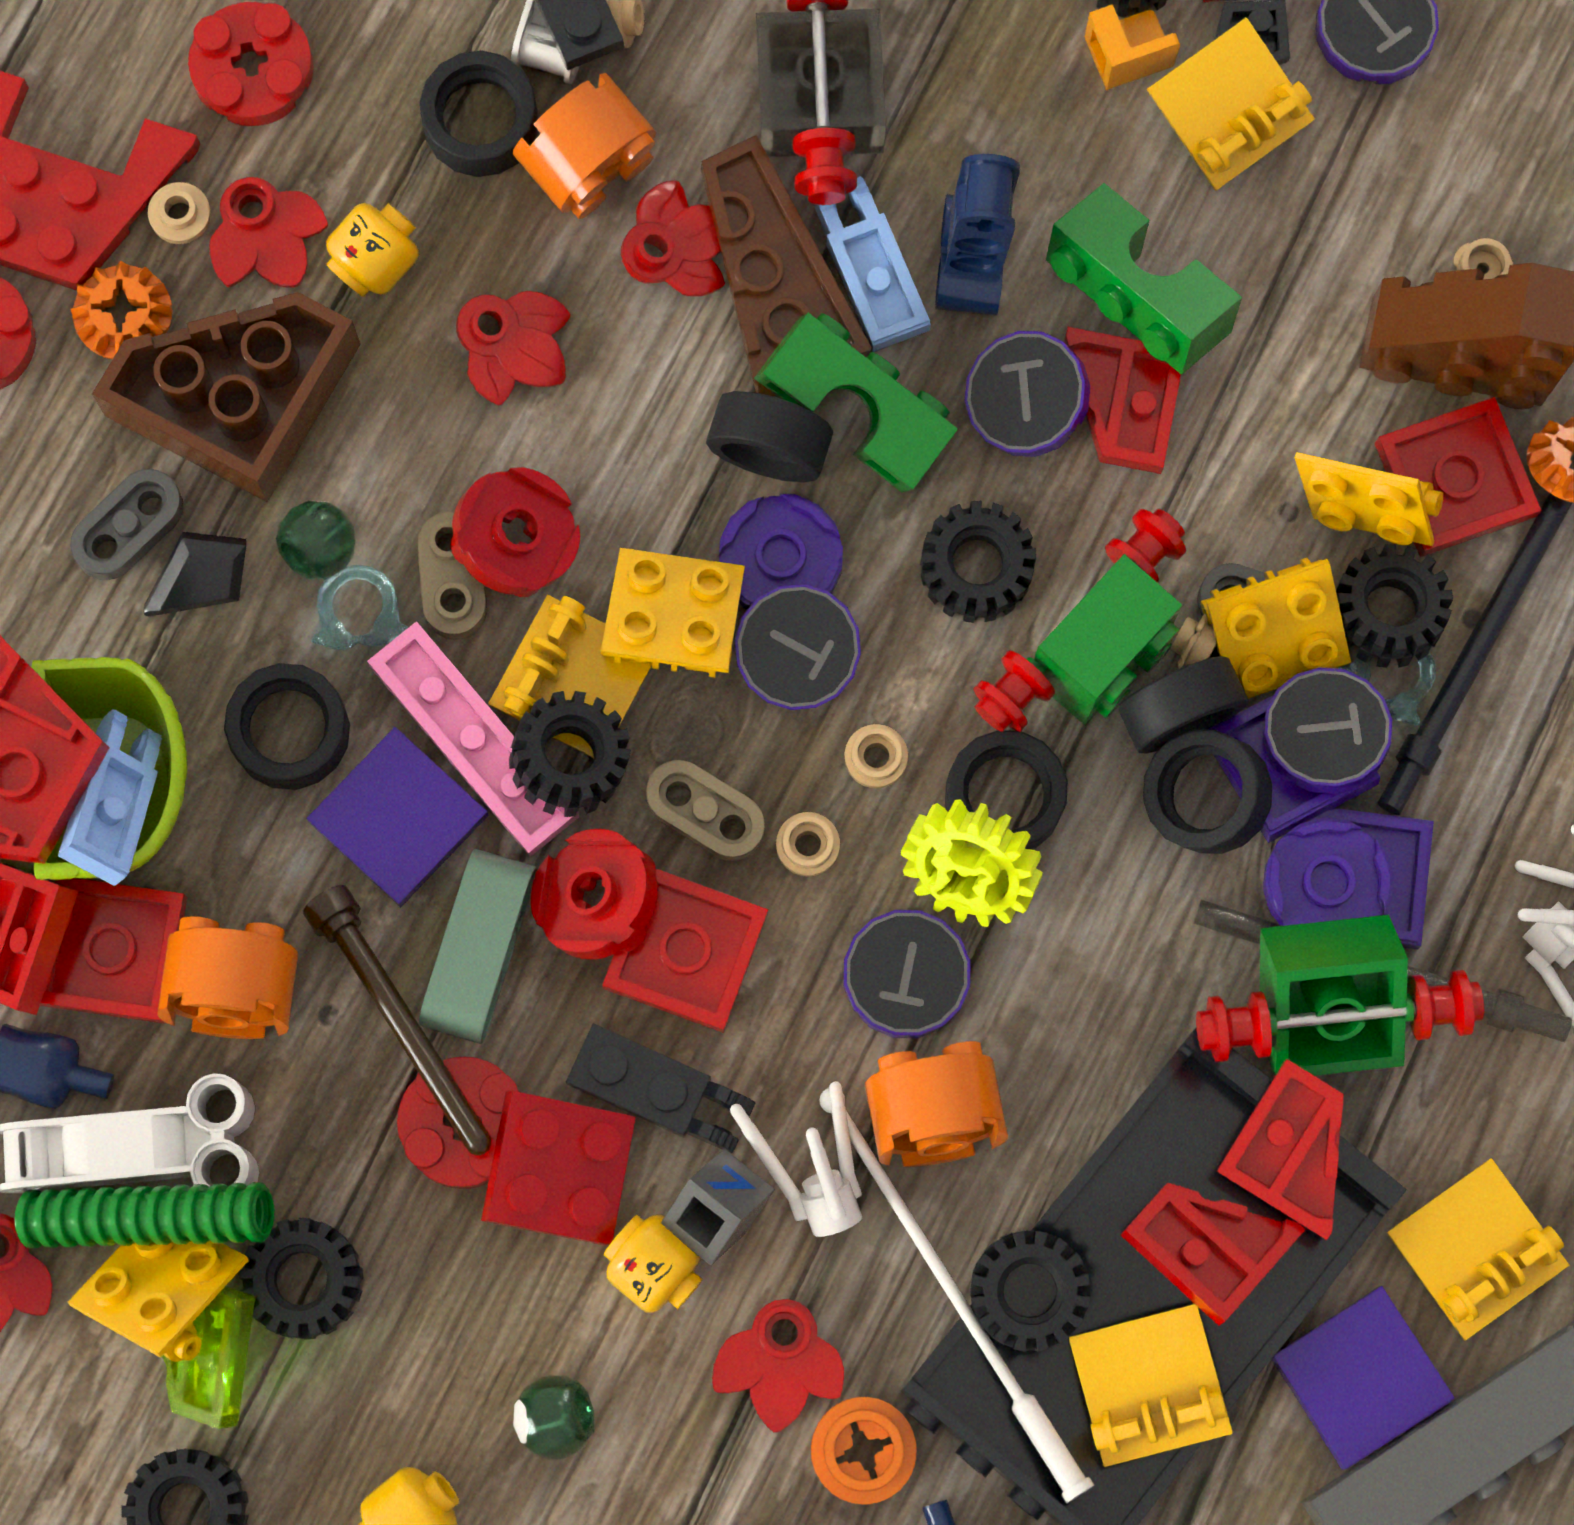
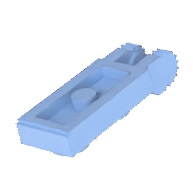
(874, 272)
(113, 807)

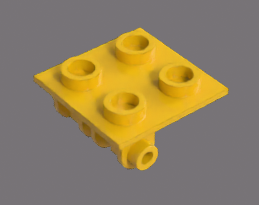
(1231, 103)
(1369, 500)
(672, 611)
(1279, 625)
(565, 656)
(1478, 1249)
(158, 1292)
(1150, 1385)

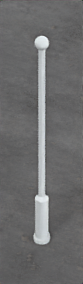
(1024, 1405)

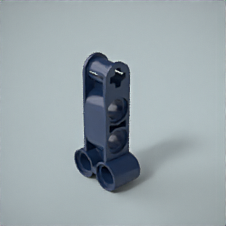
(977, 235)

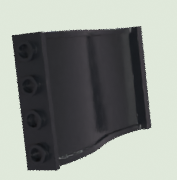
(1168, 1136)

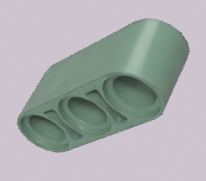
(477, 946)

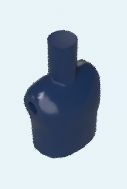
(45, 1068)

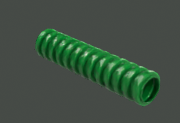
(145, 1215)

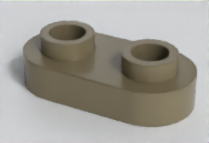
(445, 576)
(708, 808)

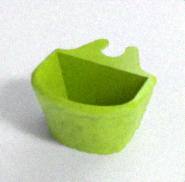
(94, 689)

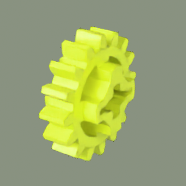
(967, 861)

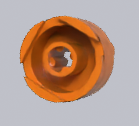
(586, 145)
(228, 978)
(935, 1105)

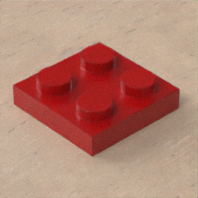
(1472, 463)
(114, 950)
(690, 953)
(558, 1168)

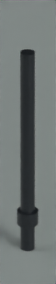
(1421, 749)

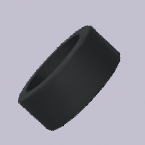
(473, 69)
(769, 436)
(270, 681)
(1183, 701)
(1027, 749)
(1165, 770)

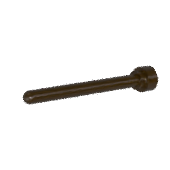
(336, 917)

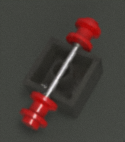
(821, 91)

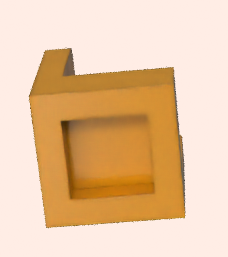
(1128, 46)

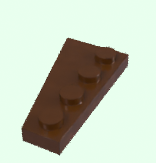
(768, 254)

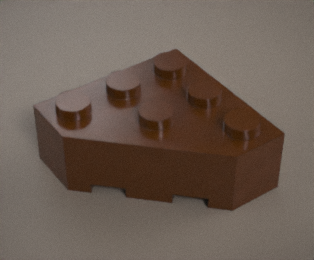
(1475, 333)
(233, 387)

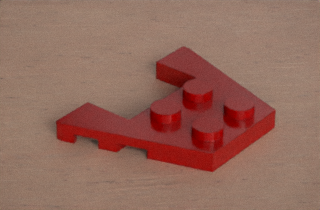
(67, 215)
(43, 761)

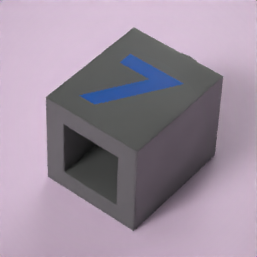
(717, 1206)

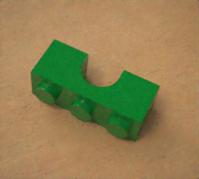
(1173, 314)
(903, 429)

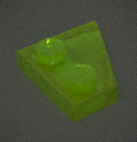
(213, 1381)

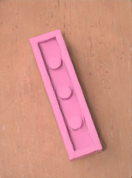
(464, 732)

